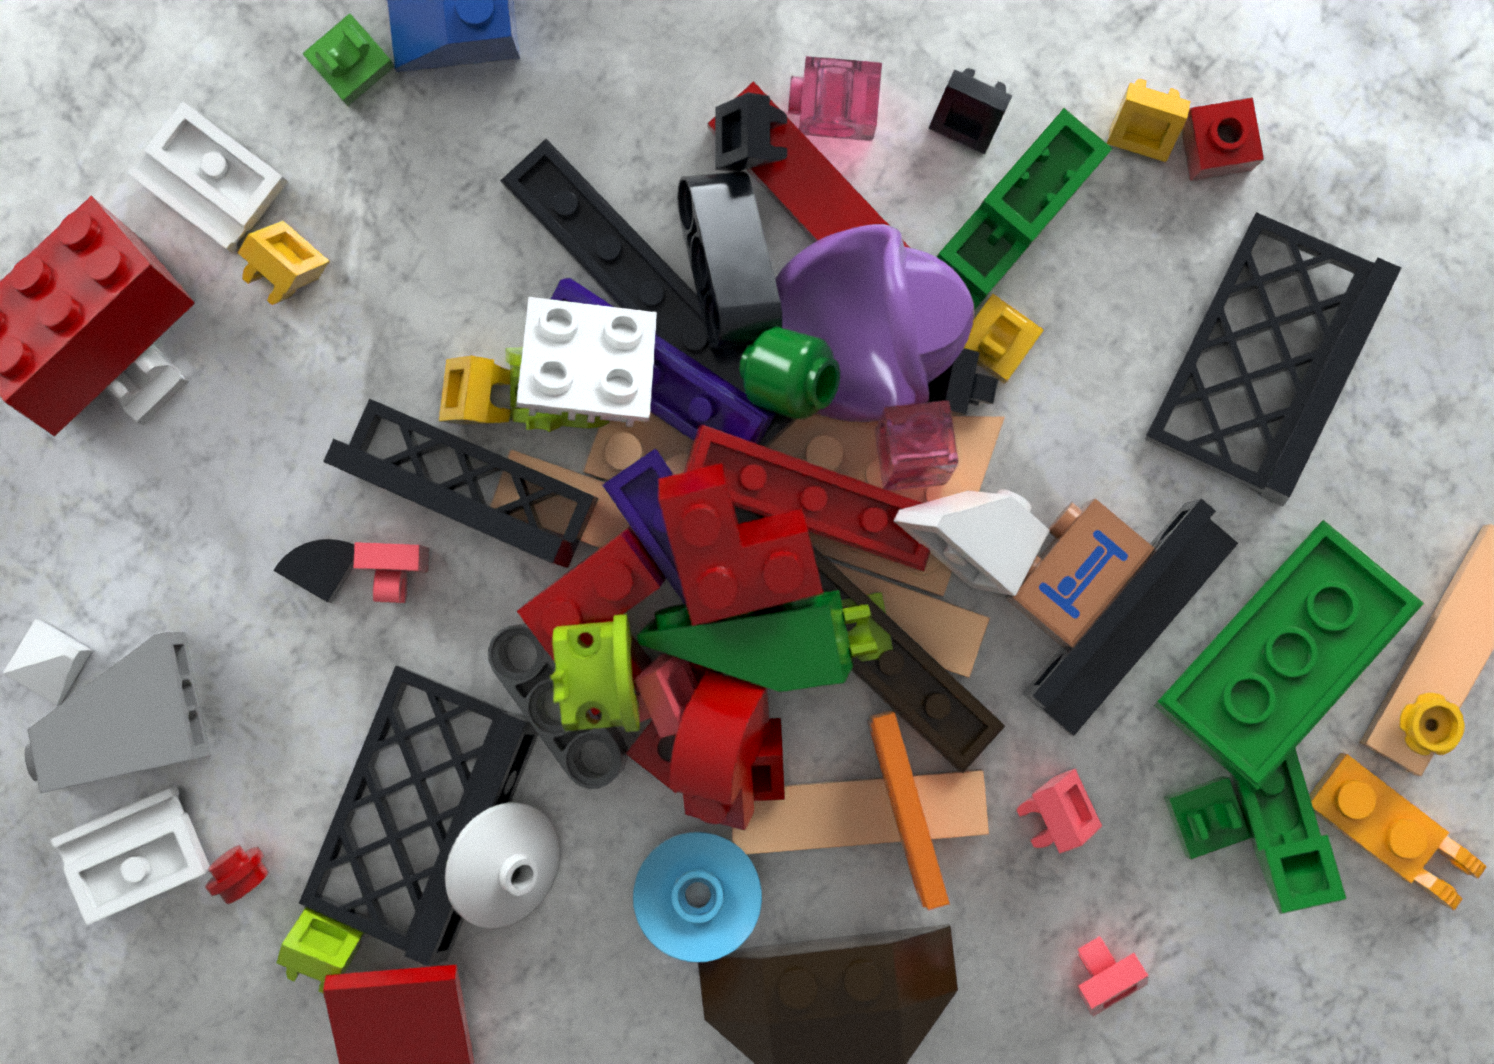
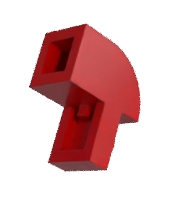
(717, 748)

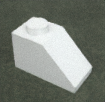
(979, 536)

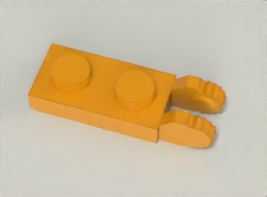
(1389, 827)

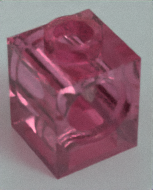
(837, 98)
(916, 445)

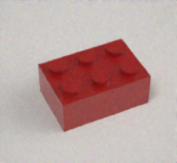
(80, 315)

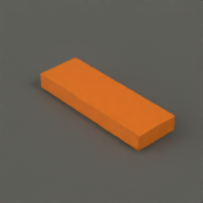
(907, 810)

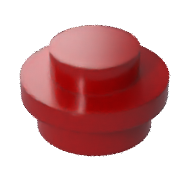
(236, 873)

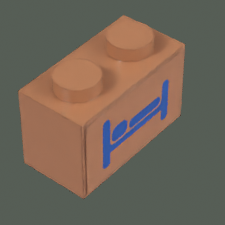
(1079, 571)

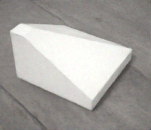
(47, 661)

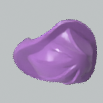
(882, 310)

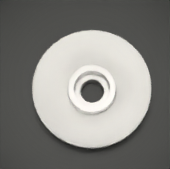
(489, 852)

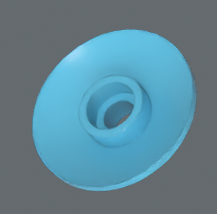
(688, 929)

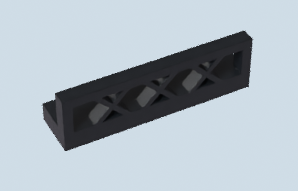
(444, 500)
(1086, 674)

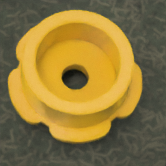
(1448, 721)

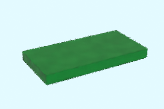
(1288, 656)

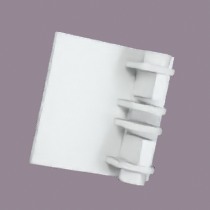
(587, 361)

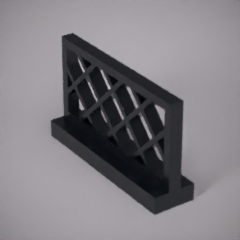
(1325, 376)
(491, 783)

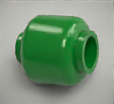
(789, 373)

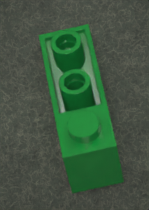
(773, 647)

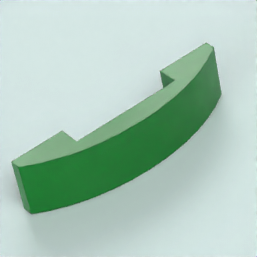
(1288, 840)

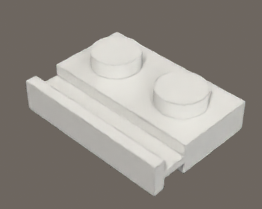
(207, 177)
(131, 855)

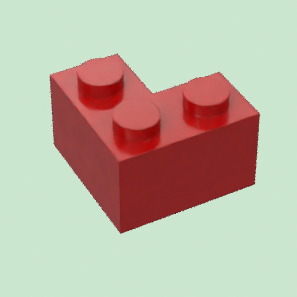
(729, 564)
(595, 591)

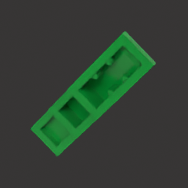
(1023, 204)

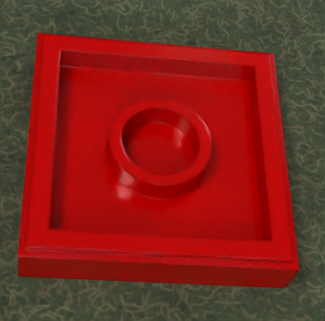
(399, 1016)

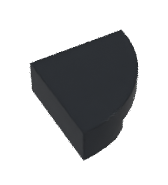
(319, 566)

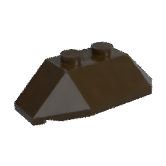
(832, 997)

